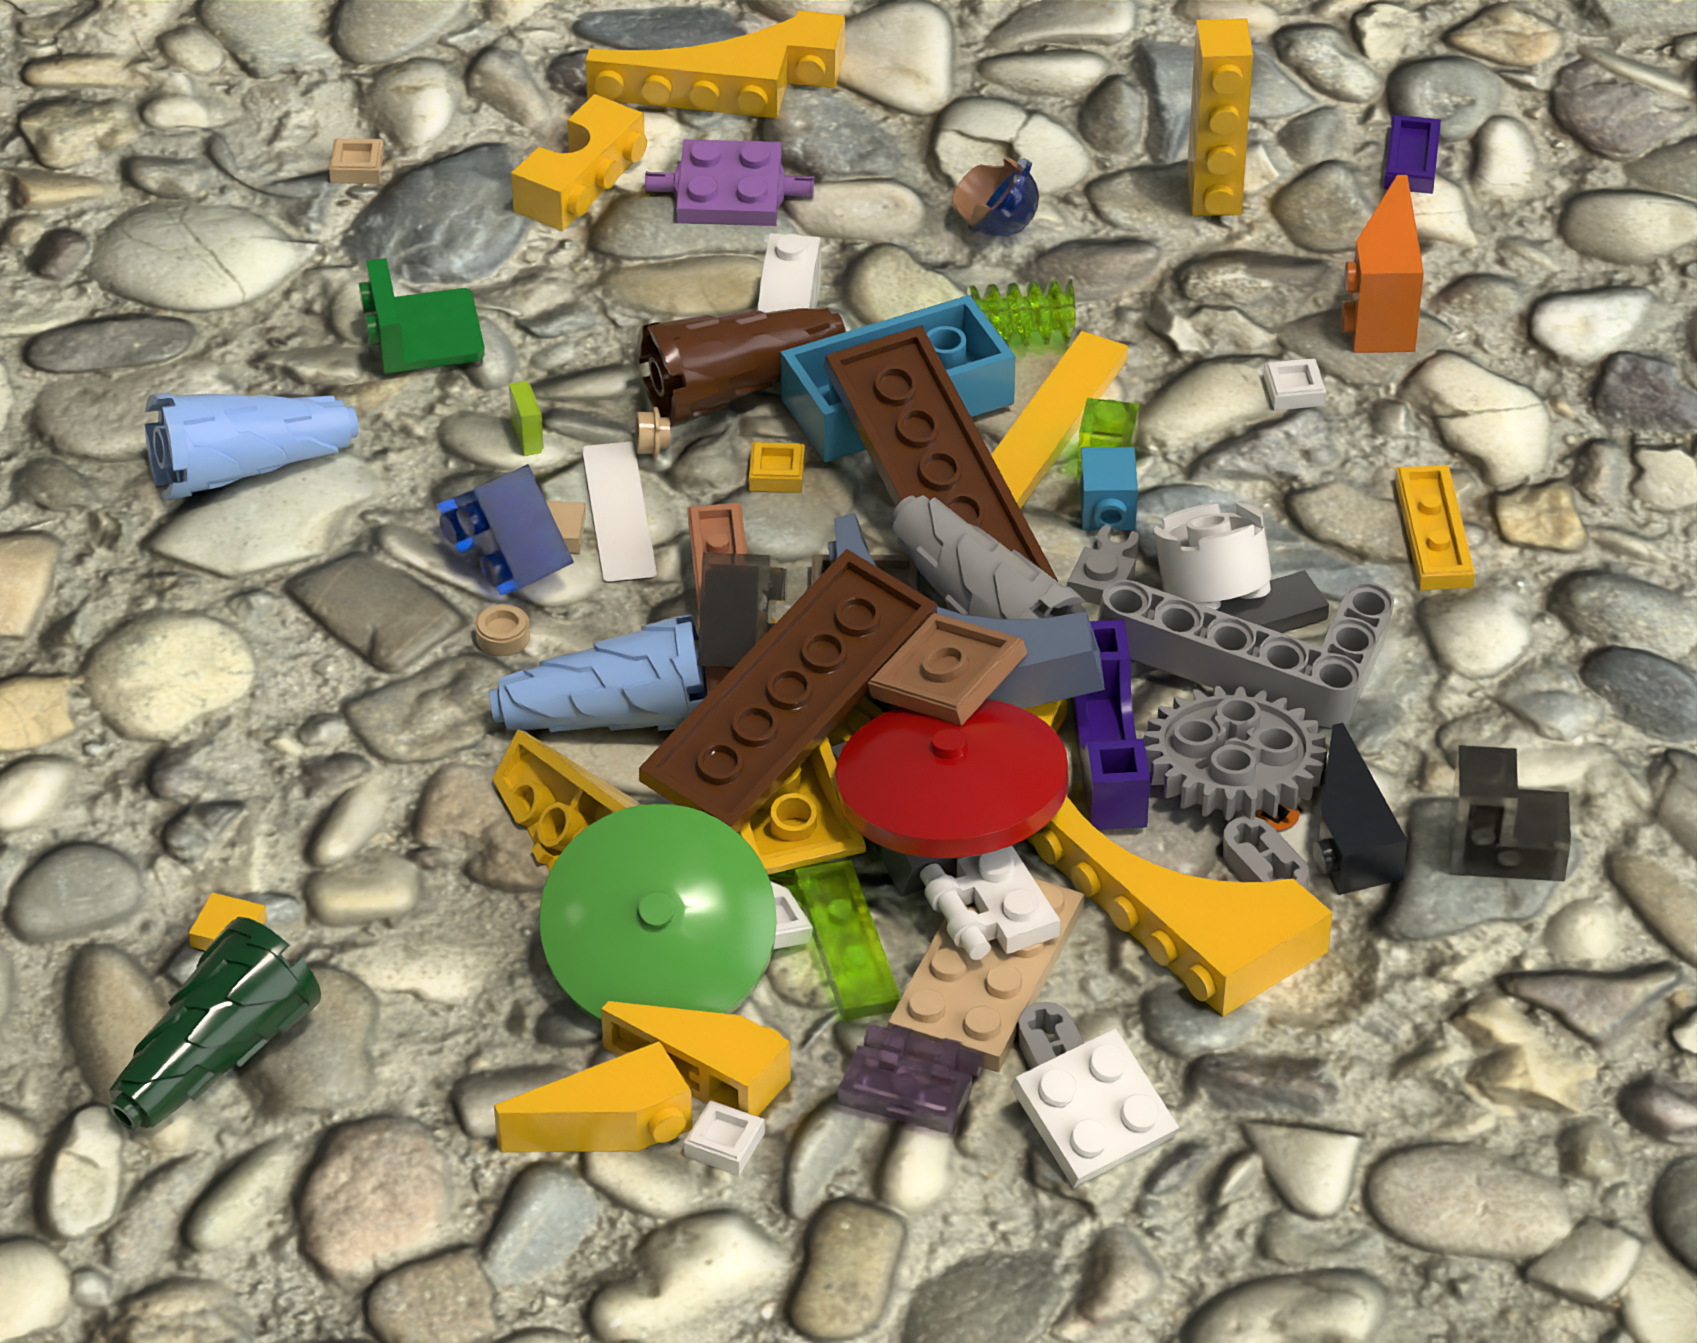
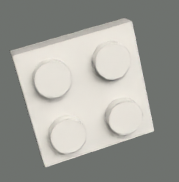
(1094, 1107)

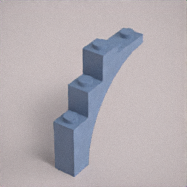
(1060, 649)

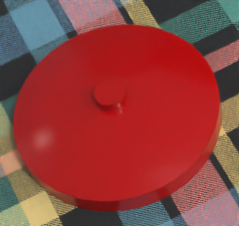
(952, 786)

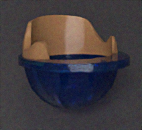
(997, 198)

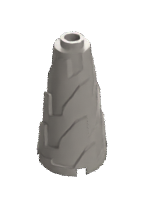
(974, 569)

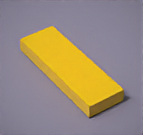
(1434, 527)

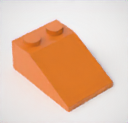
(1385, 278)

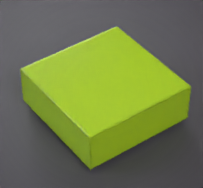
(526, 418)

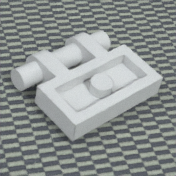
(1005, 895)

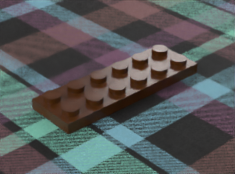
(926, 436)
(787, 692)

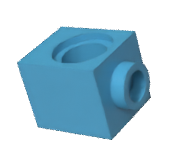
(1108, 488)

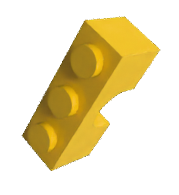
(562, 186)

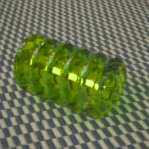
(1029, 312)

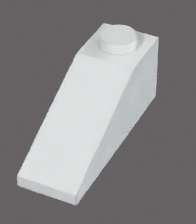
(790, 273)

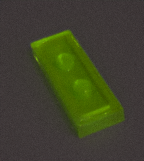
(847, 940)

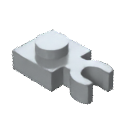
(1103, 565)

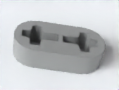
(1273, 857)
(1055, 1021)

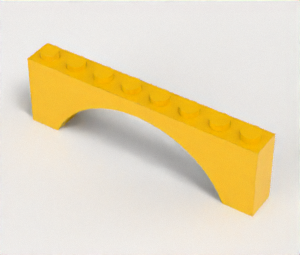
(1211, 933)

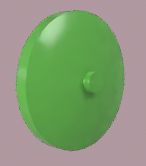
(658, 913)

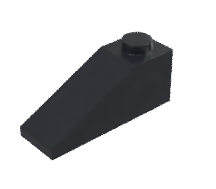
(1358, 832)

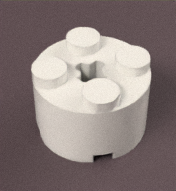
(1214, 554)

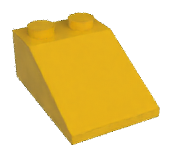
(803, 819)

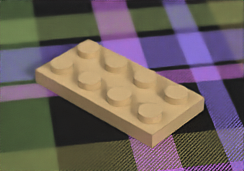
(983, 997)

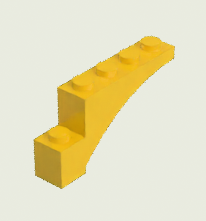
(725, 76)

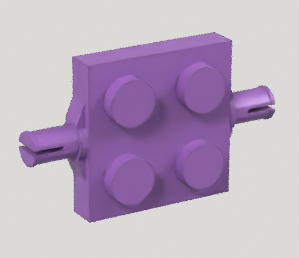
(729, 182)

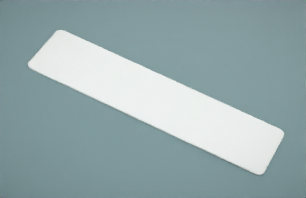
(619, 511)

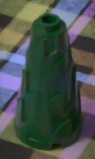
(215, 1020)

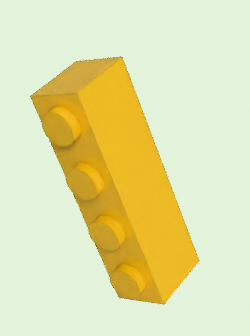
(1219, 116)

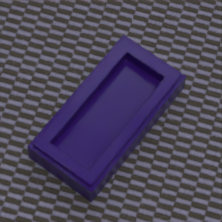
(1413, 152)

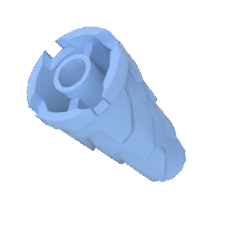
(227, 437)
(616, 684)

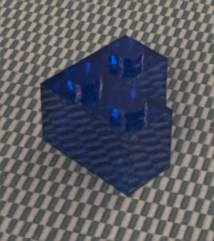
(509, 526)

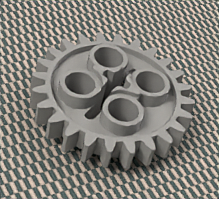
(1235, 753)

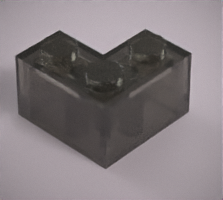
(737, 604)
(1504, 828)

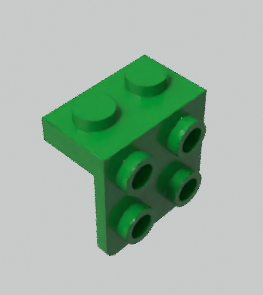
(420, 327)

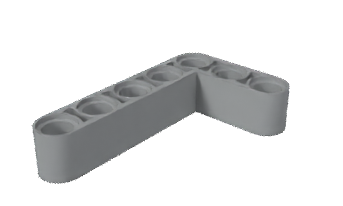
(1236, 653)

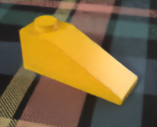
(716, 1053)
(601, 1109)

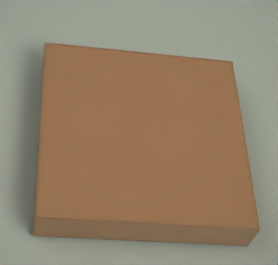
(947, 668)

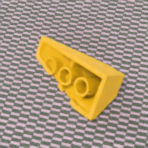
(552, 795)

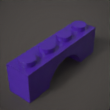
(1109, 752)

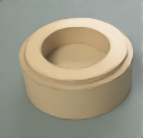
(502, 630)

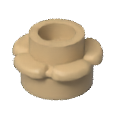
(651, 432)

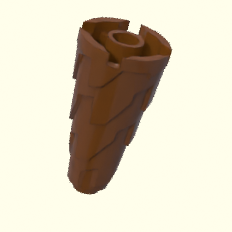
(714, 360)

